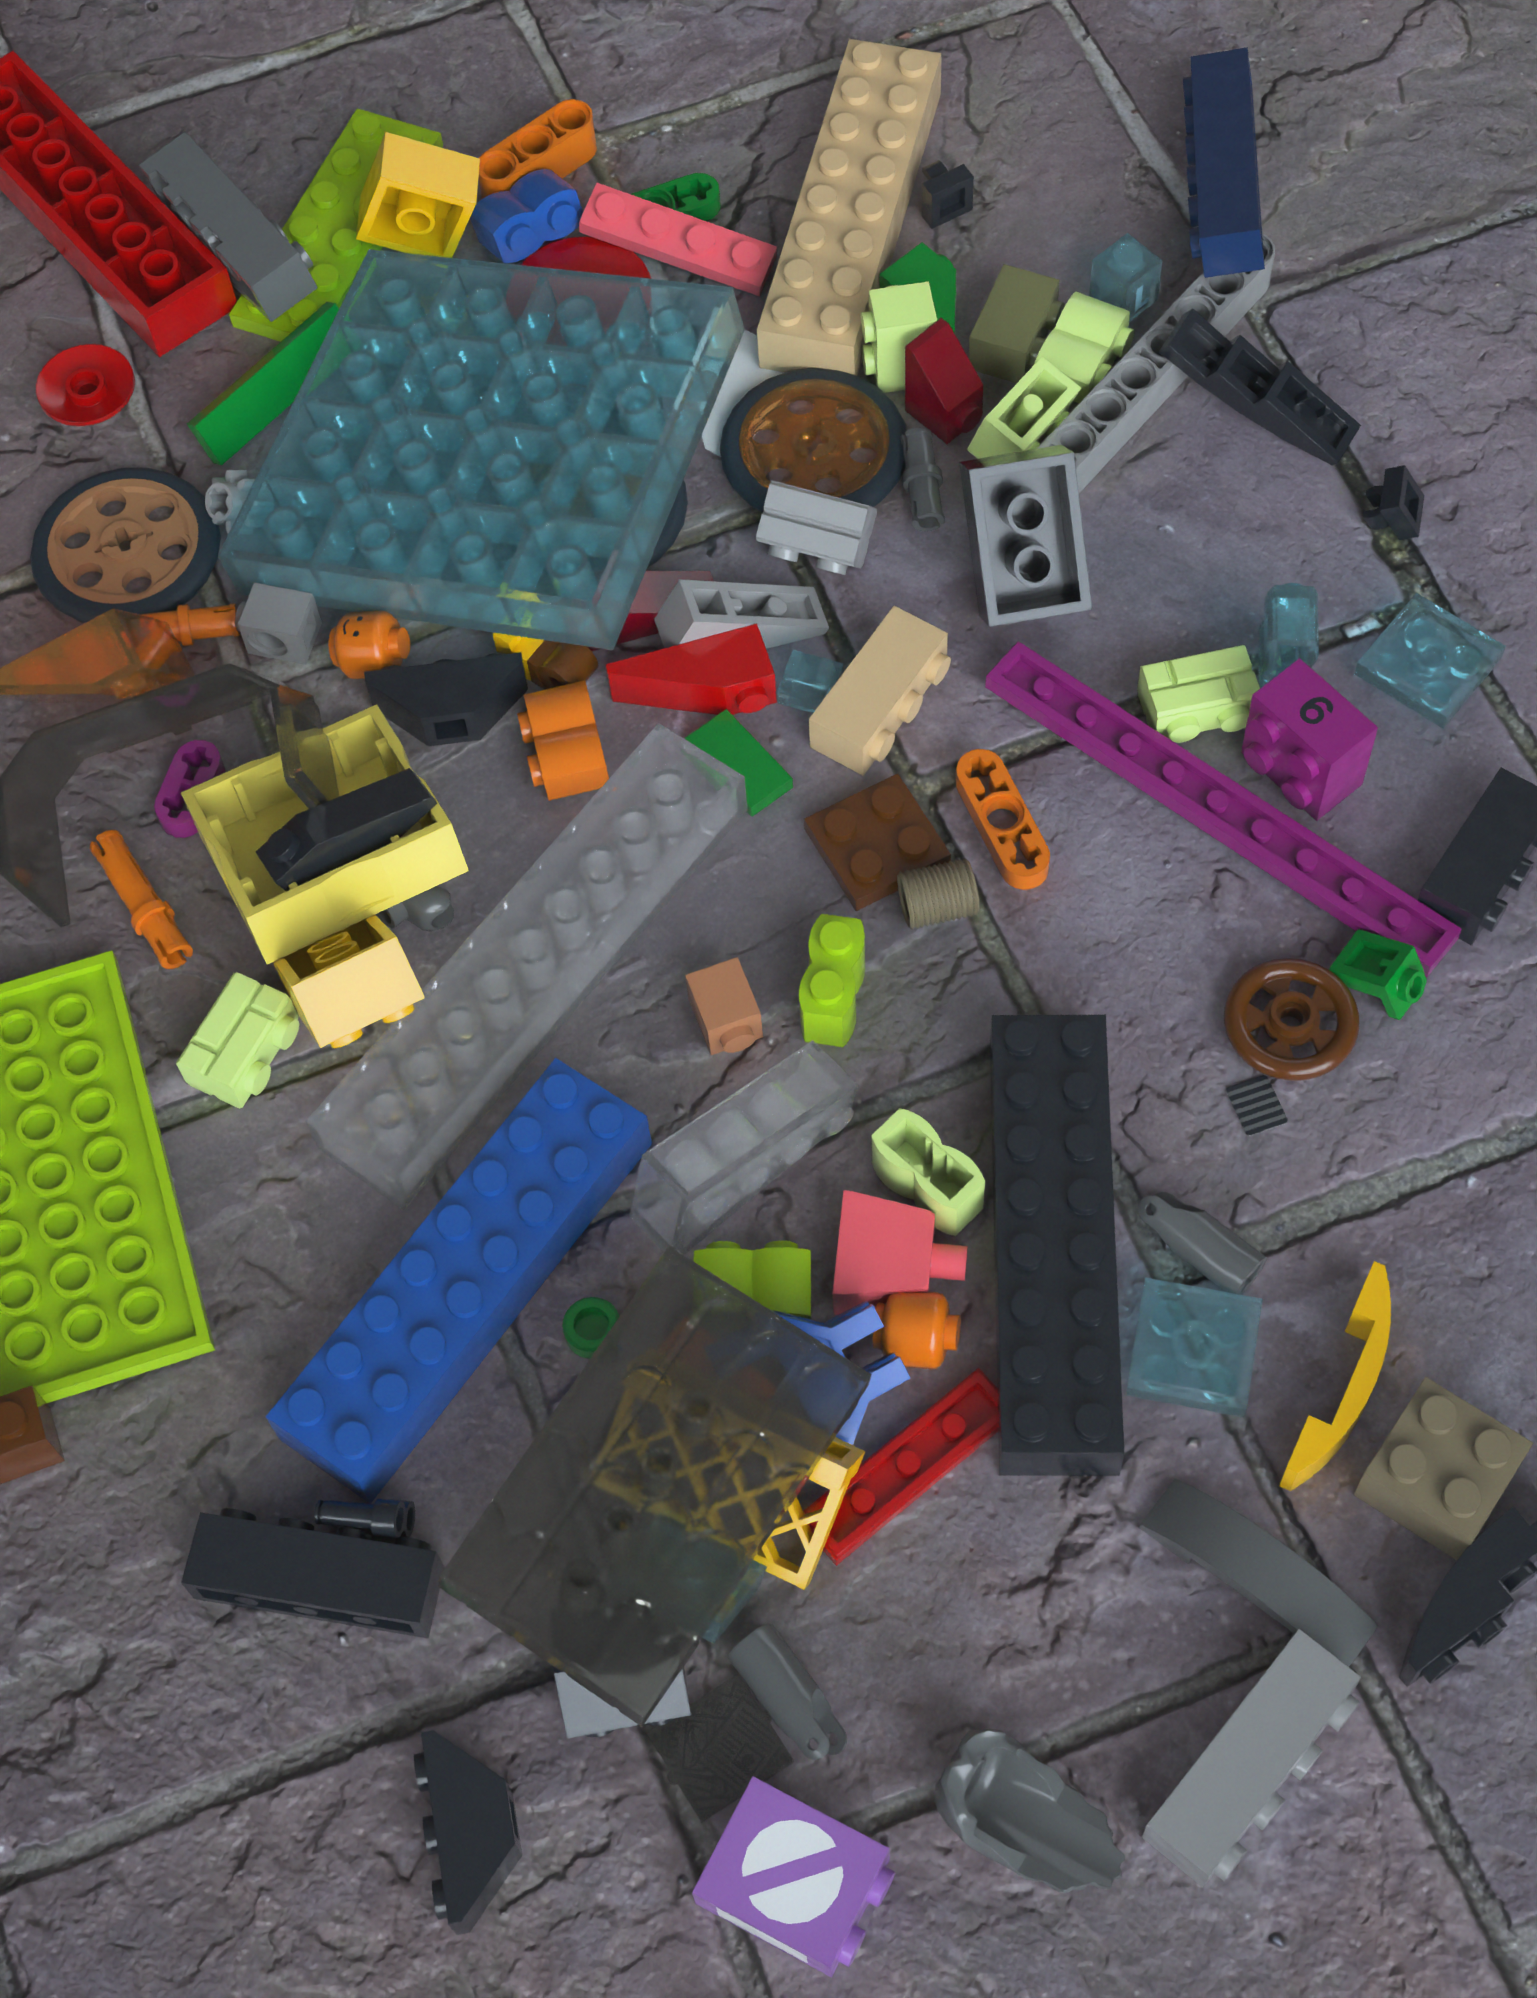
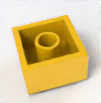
(417, 197)

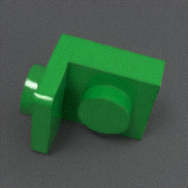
(1382, 970)

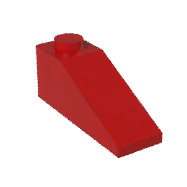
(699, 675)

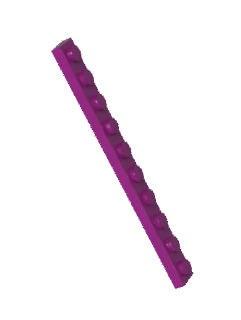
(1219, 805)

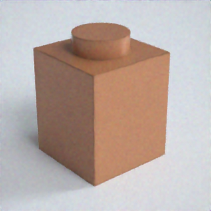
(724, 1007)

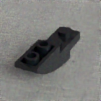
(1472, 1597)

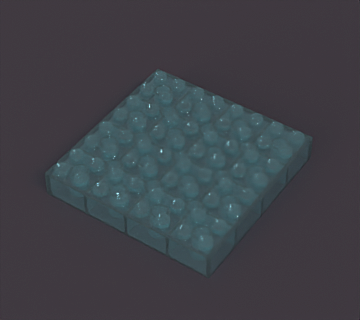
(488, 445)

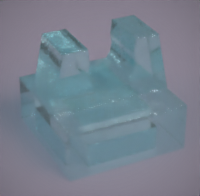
(807, 680)

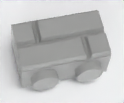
(816, 526)

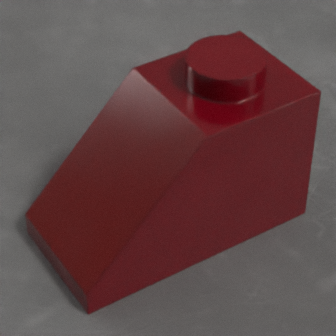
(942, 383)

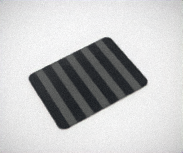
(1256, 1105)

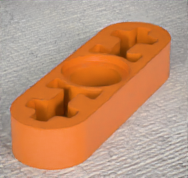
(1001, 841)

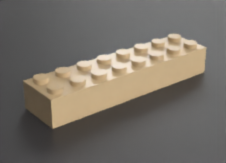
(850, 207)

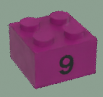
(1308, 739)

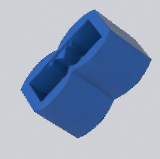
(521, 219)

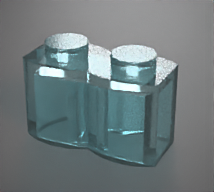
(1288, 629)

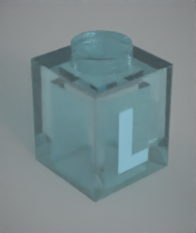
(1126, 276)

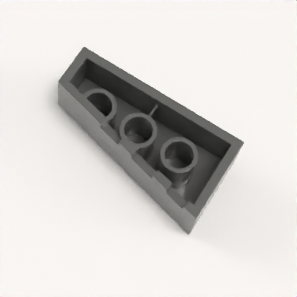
(231, 226)

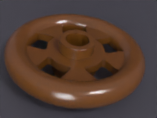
(1277, 1059)

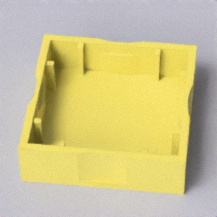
(253, 801)

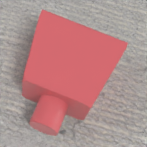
(887, 1251)

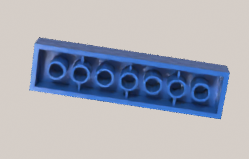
(460, 1280)

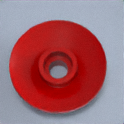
(85, 385)

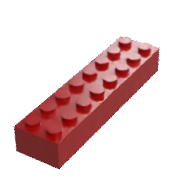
(104, 216)

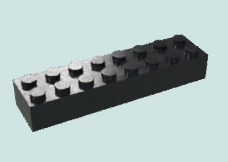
(1055, 1248)

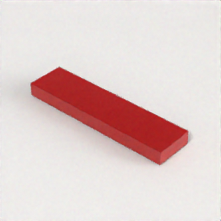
(912, 1463)

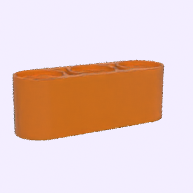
(555, 140)

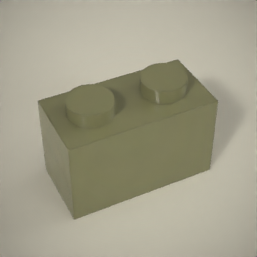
(1014, 323)

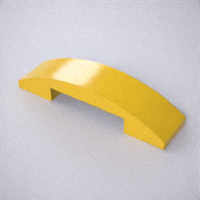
(1321, 1440)

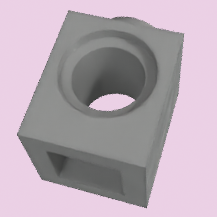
(278, 623)

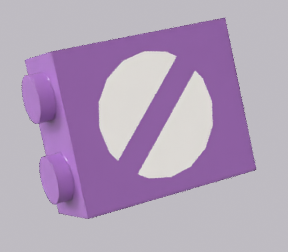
(794, 1877)

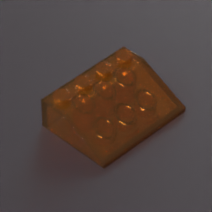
(98, 662)

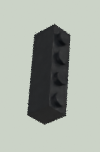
(314, 1572)

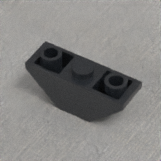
(449, 697)
(469, 1830)

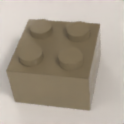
(1442, 1468)

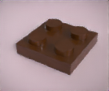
(874, 839)

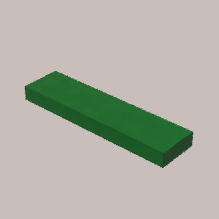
(262, 390)

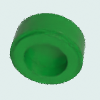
(588, 1324)

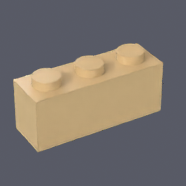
(879, 691)

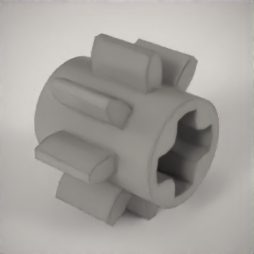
(227, 497)

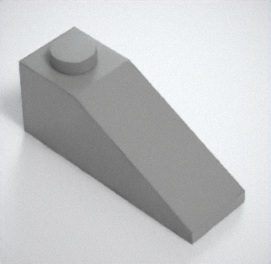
(712, 607)

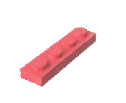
(677, 239)

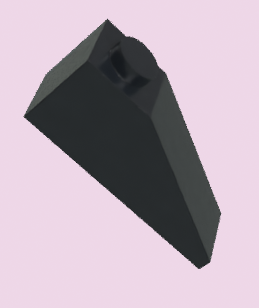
(345, 828)

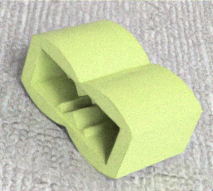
(1087, 341)
(919, 1167)

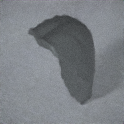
(1025, 1815)

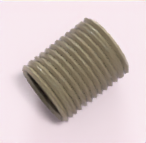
(938, 893)

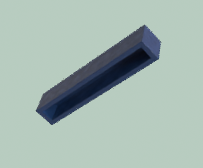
(1223, 164)

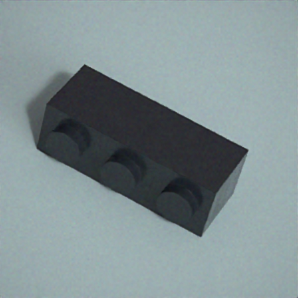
(1486, 857)

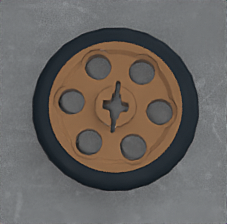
(78, 511)

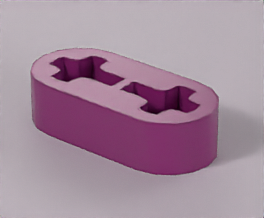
(180, 779)

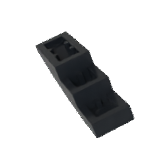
(1251, 384)

